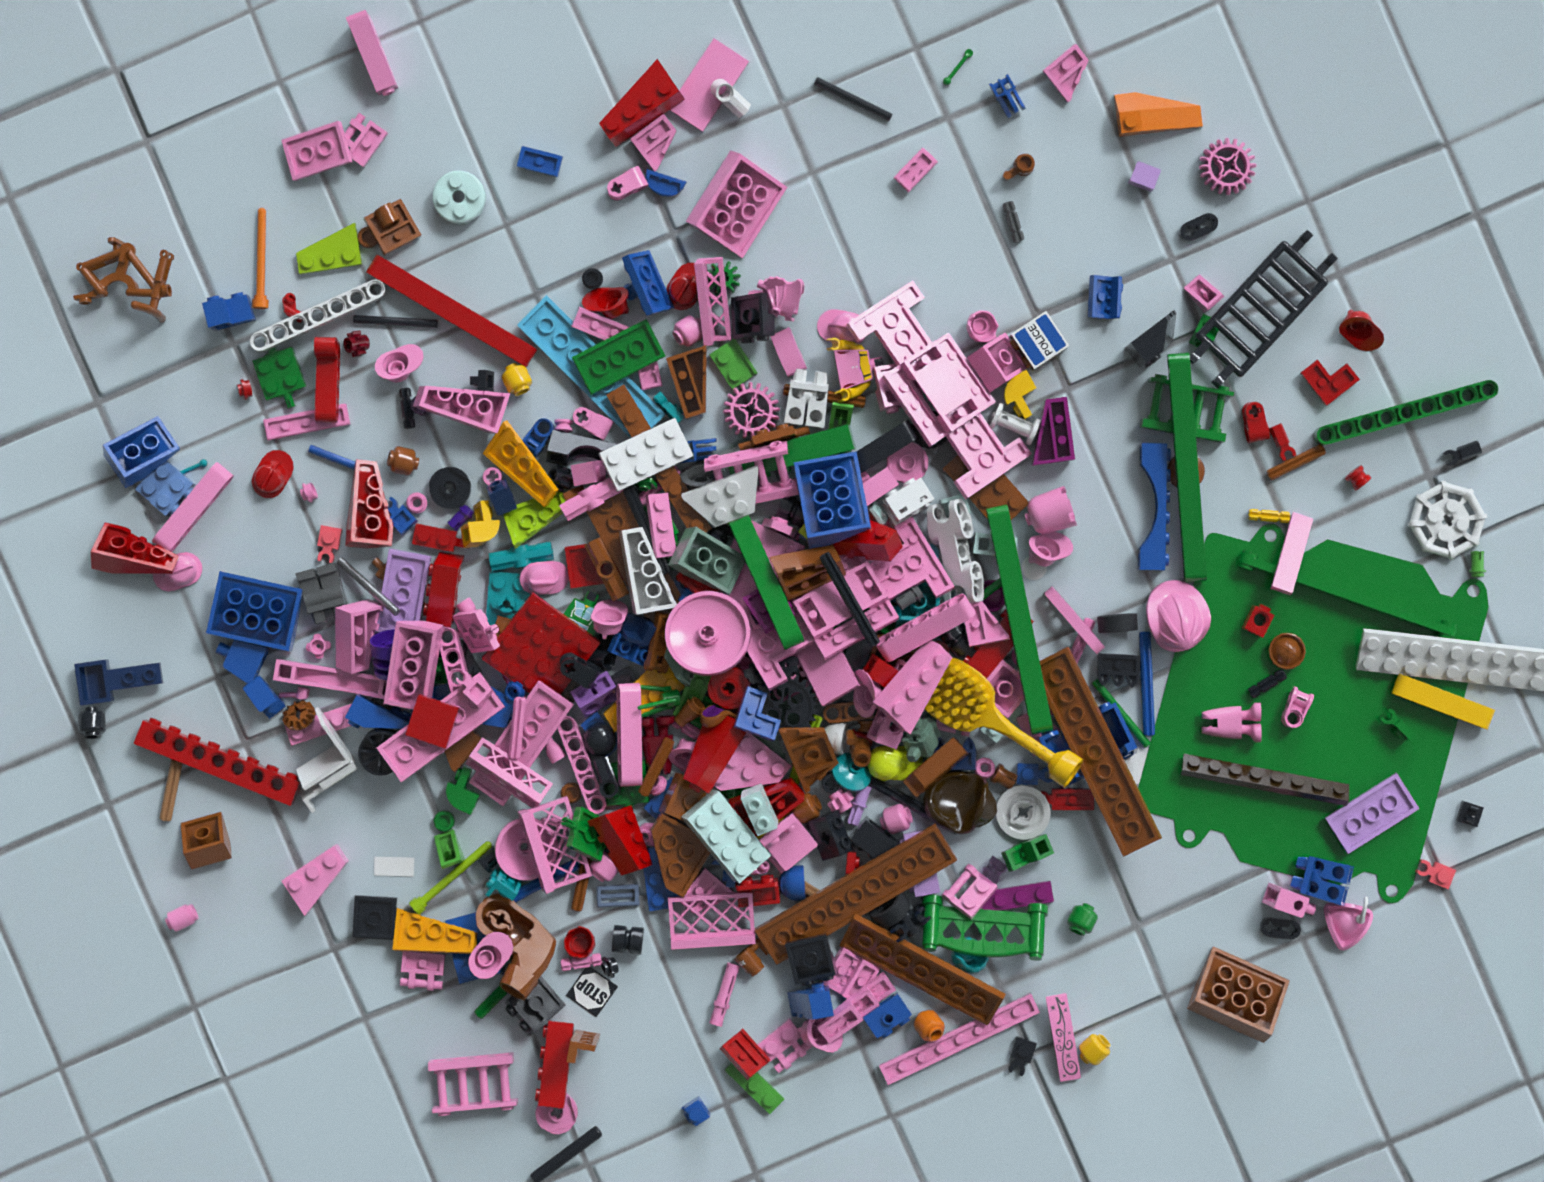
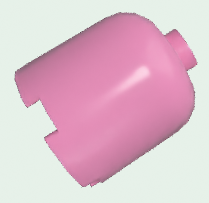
(1050, 512)

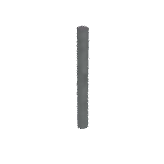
(368, 586)

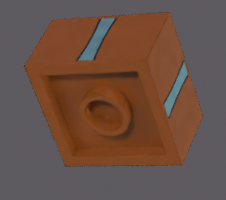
(679, 798)

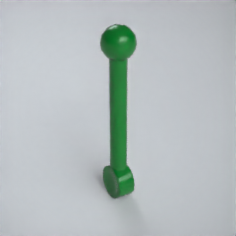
(968, 53)

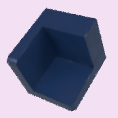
(638, 629)

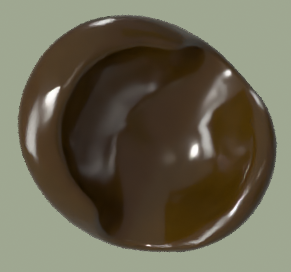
(960, 802)

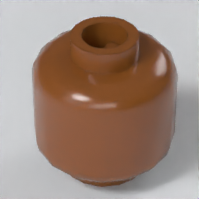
(402, 460)
(808, 809)

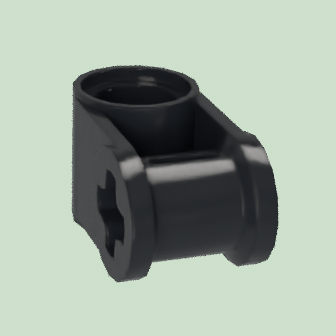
(581, 671)

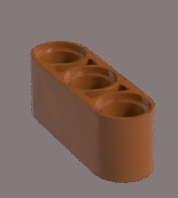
(843, 714)

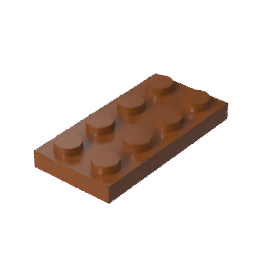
(994, 494)

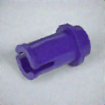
(461, 517)

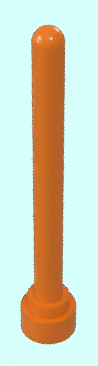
(260, 299)

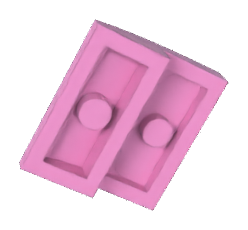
(851, 974)

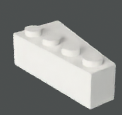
(644, 575)

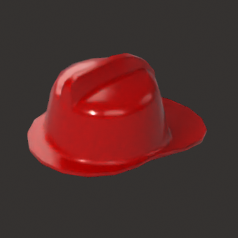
(683, 287)
(608, 301)
(1361, 331)
(272, 474)

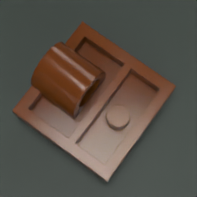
(392, 226)

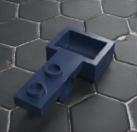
(98, 681)

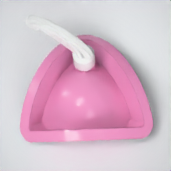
(1348, 923)

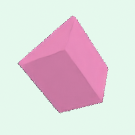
(1007, 688)

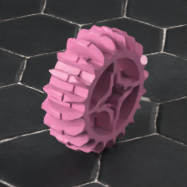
(1235, 171)
(756, 392)

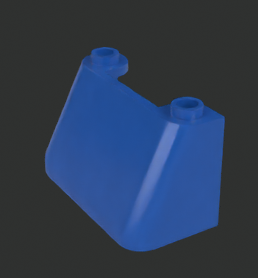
(1057, 742)

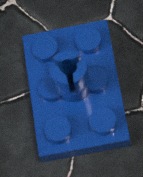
(646, 283)

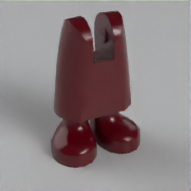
(652, 743)

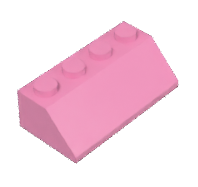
(412, 662)

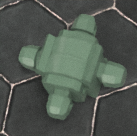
(922, 739)

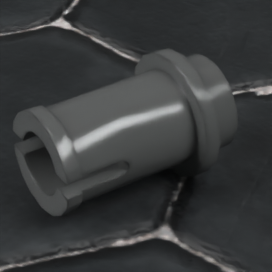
(909, 598)

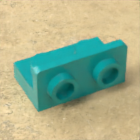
(505, 884)

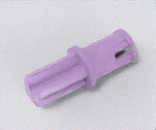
(858, 806)

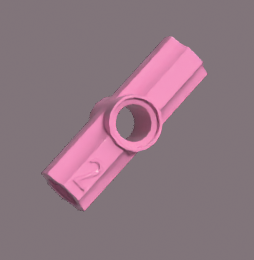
(589, 499)

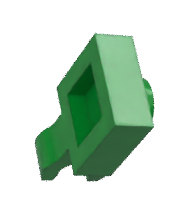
(1401, 728)

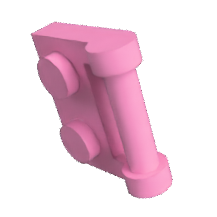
(974, 896)

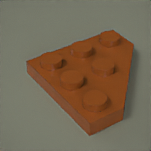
(678, 853)

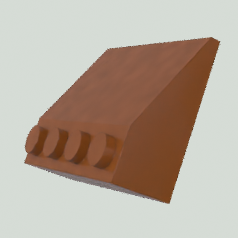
(1239, 995)

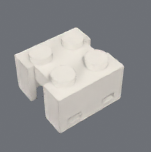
(907, 501)

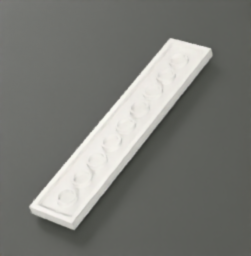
(1451, 659)

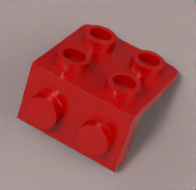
(764, 891)

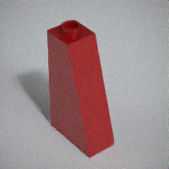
(712, 754)

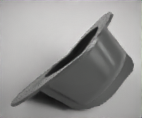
(697, 477)

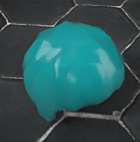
(968, 963)

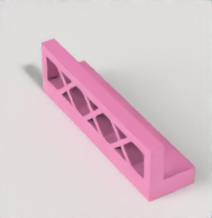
(705, 304)
(505, 780)

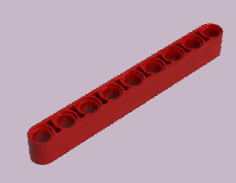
(451, 310)

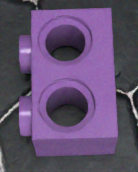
(598, 696)

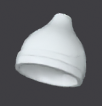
(837, 736)

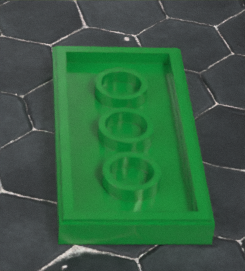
(618, 356)

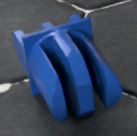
(1007, 95)
(701, 450)

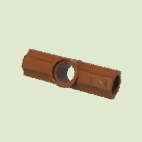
(600, 556)

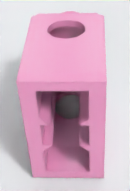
(1288, 901)

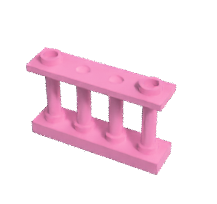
(765, 491)
(461, 1065)

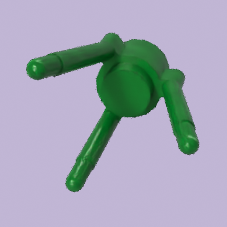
(667, 700)

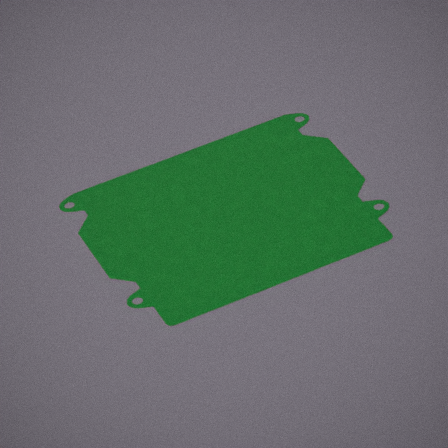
(1341, 729)

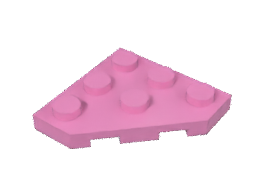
(752, 765)

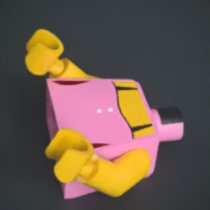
(853, 367)

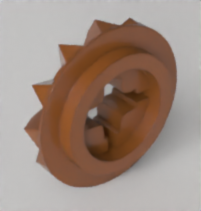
(306, 716)

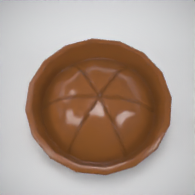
(1287, 651)

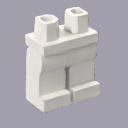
(810, 393)

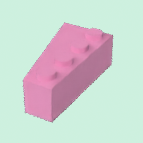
(913, 686)

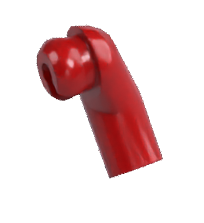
(289, 306)

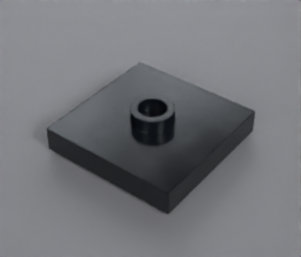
(374, 917)

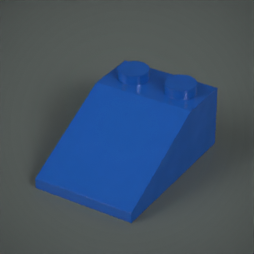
(140, 451)
(461, 960)

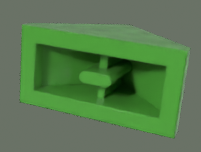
(840, 415)
(448, 849)

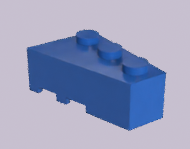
(811, 1002)

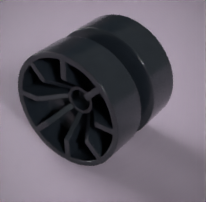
(370, 756)

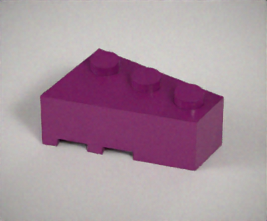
(1054, 434)

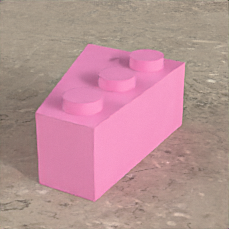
(354, 628)
(315, 877)

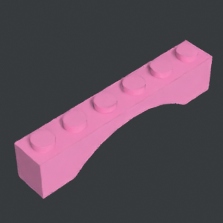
(329, 678)

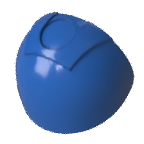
(792, 883)

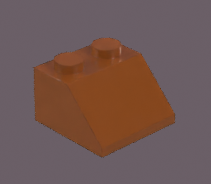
(205, 840)

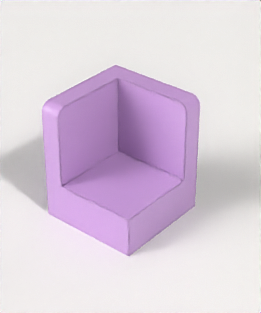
(1144, 176)

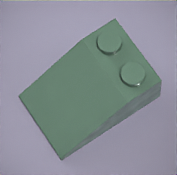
(707, 560)

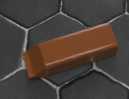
(935, 767)

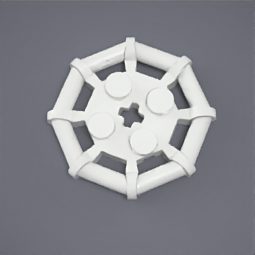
(1459, 521)

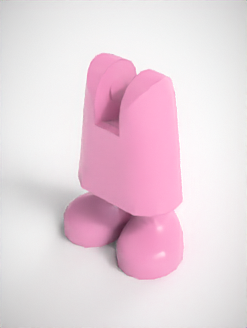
(1231, 724)

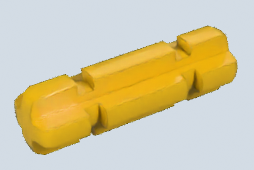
(1269, 515)

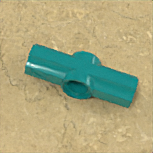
(521, 556)

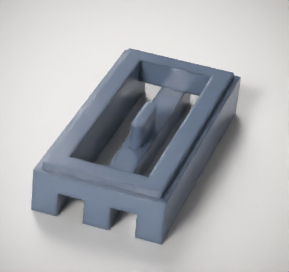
(618, 895)

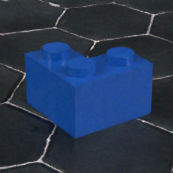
(226, 313)

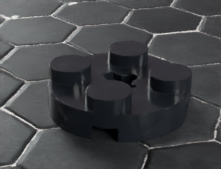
(449, 475)

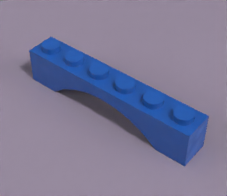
(1153, 461)

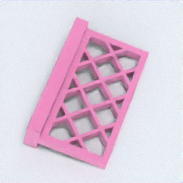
(537, 850)
(711, 938)

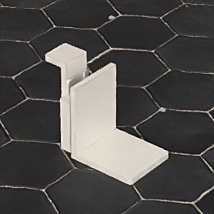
(326, 767)

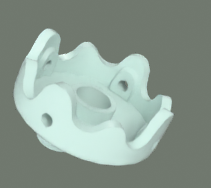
(469, 208)

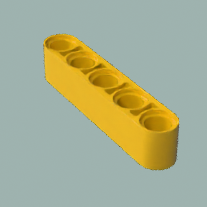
(1443, 701)

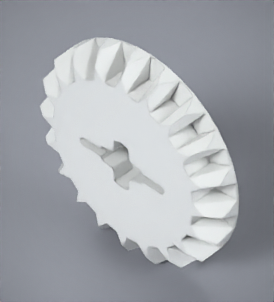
(1023, 826)

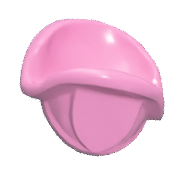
(1177, 615)

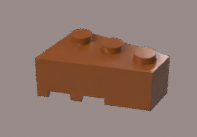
(690, 378)
(803, 570)

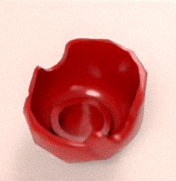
(579, 942)

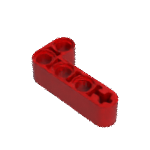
(327, 379)

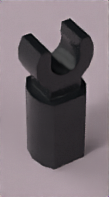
(1464, 452)

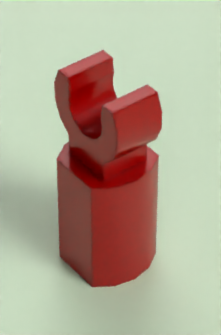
(1281, 440)

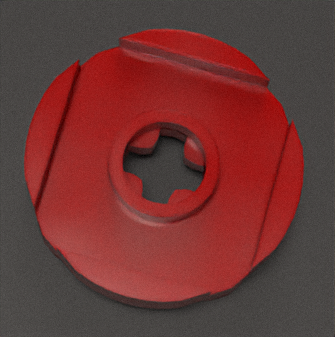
(723, 697)

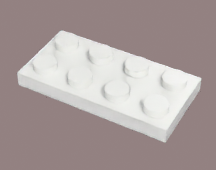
(645, 454)

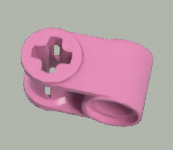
(630, 181)
(596, 423)
(1297, 707)

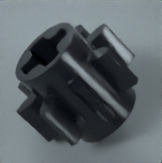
(561, 477)

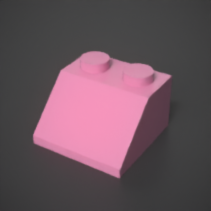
(996, 362)

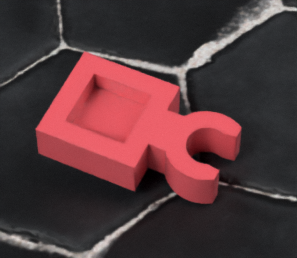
(329, 539)
(1438, 874)

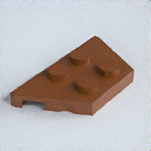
(809, 753)

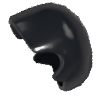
(599, 739)

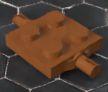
(782, 433)

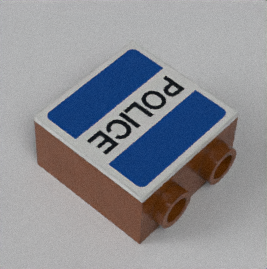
(1038, 341)

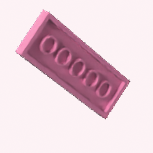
(542, 717)
(408, 755)

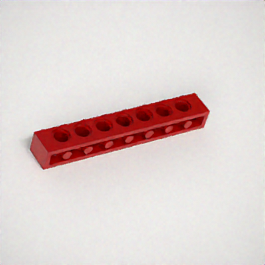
(147, 739)

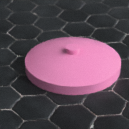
(707, 633)

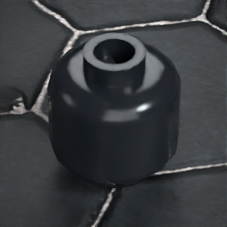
(91, 723)

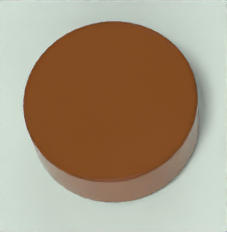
(366, 238)

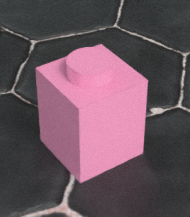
(588, 472)

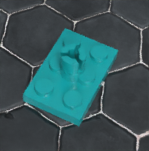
(504, 595)

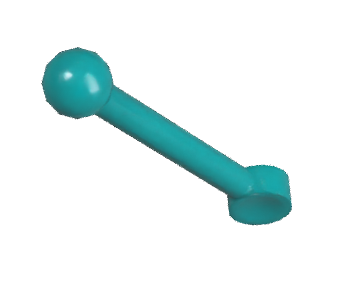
(203, 463)

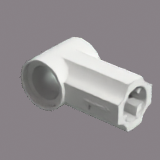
(731, 98)

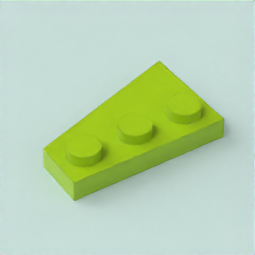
(332, 252)

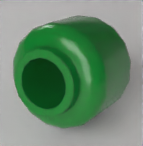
(1082, 919)

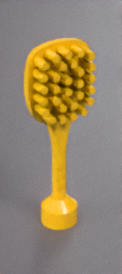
(967, 702)

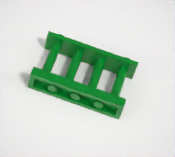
(1214, 432)

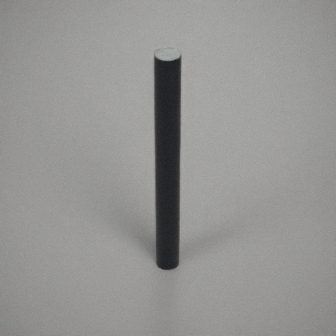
(853, 99)
(395, 321)

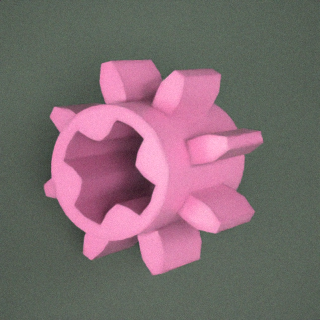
(840, 801)

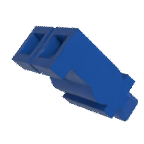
(1316, 876)

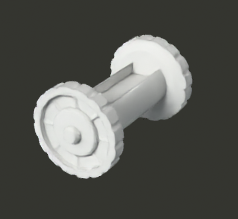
(1015, 423)

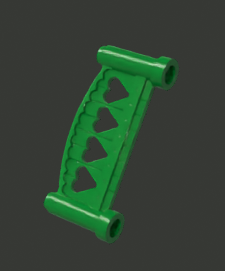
(1029, 924)

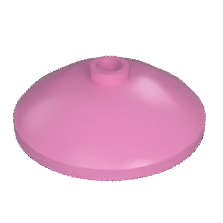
(519, 862)

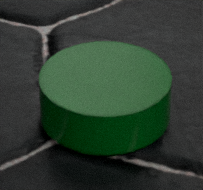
(444, 821)

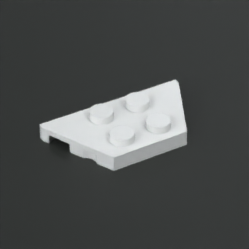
(725, 498)

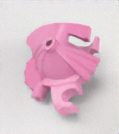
(781, 295)

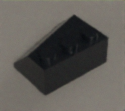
(1148, 345)

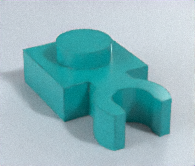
(669, 409)

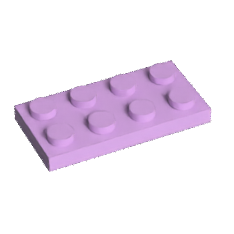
(404, 586)
(1371, 813)

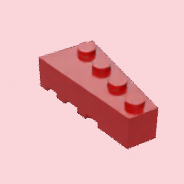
(642, 104)

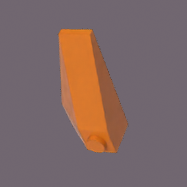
(1152, 114)

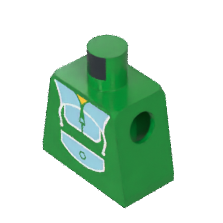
(581, 611)

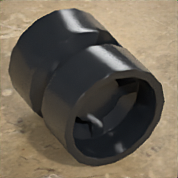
(791, 510)
(957, 639)
(627, 939)

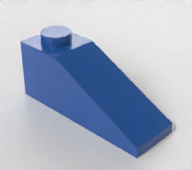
(371, 715)

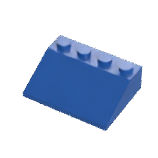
(832, 498)
(255, 611)

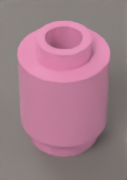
(181, 917)

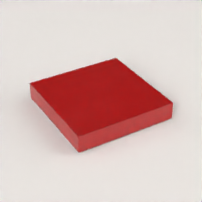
(432, 721)

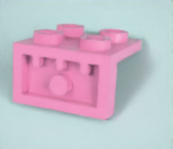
(788, 842)

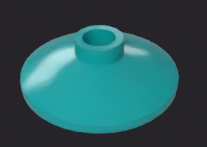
(848, 777)

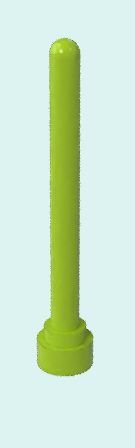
(420, 903)

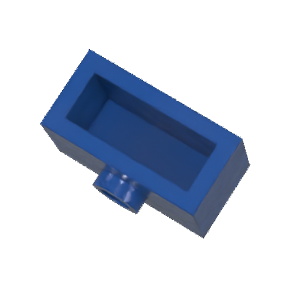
(887, 1016)

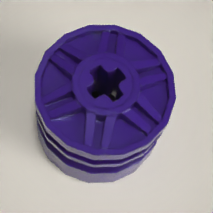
(381, 650)

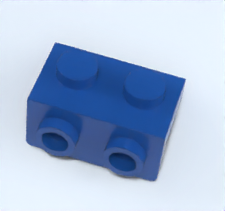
(1105, 297)

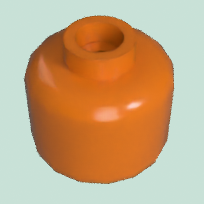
(929, 1025)

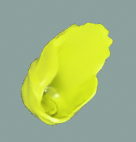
(891, 763)

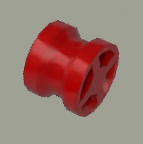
(1358, 477)

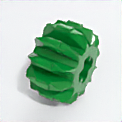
(730, 275)

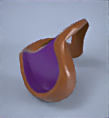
(712, 716)

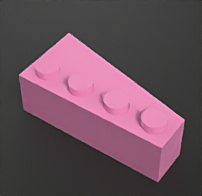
(470, 407)

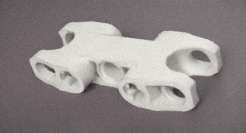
(952, 538)

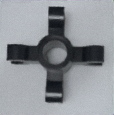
(910, 923)

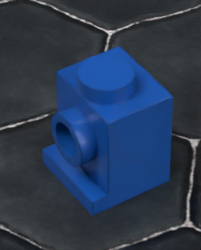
(696, 1111)

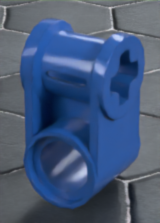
(536, 438)

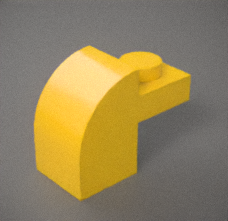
(1015, 389)
(483, 529)

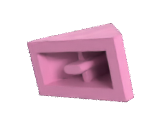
(1203, 293)

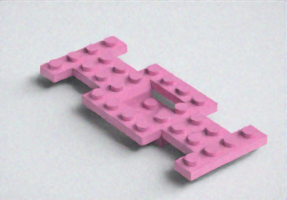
(947, 383)
(873, 587)

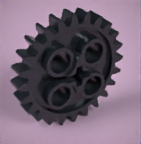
(803, 709)

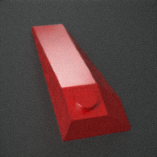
(125, 553)

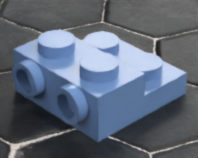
(165, 488)

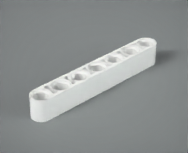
(310, 324)

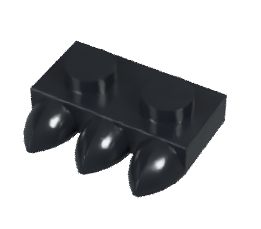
(1118, 666)

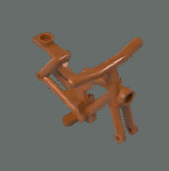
(125, 255)

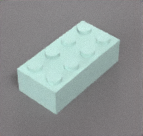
(726, 836)

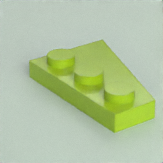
(531, 518)

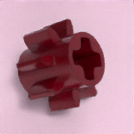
(356, 343)

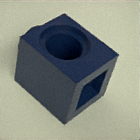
(501, 497)

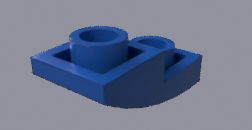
(628, 650)

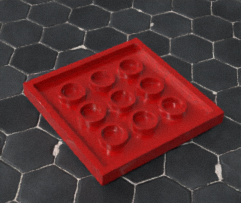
(534, 644)

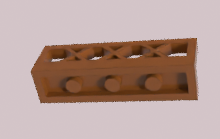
(582, 1040)

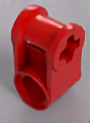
(1255, 425)

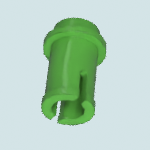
(1477, 564)

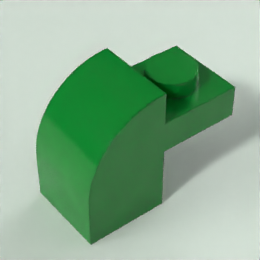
(458, 795)
(1027, 852)

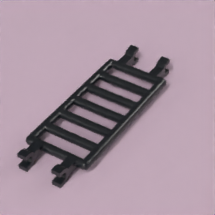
(1281, 326)

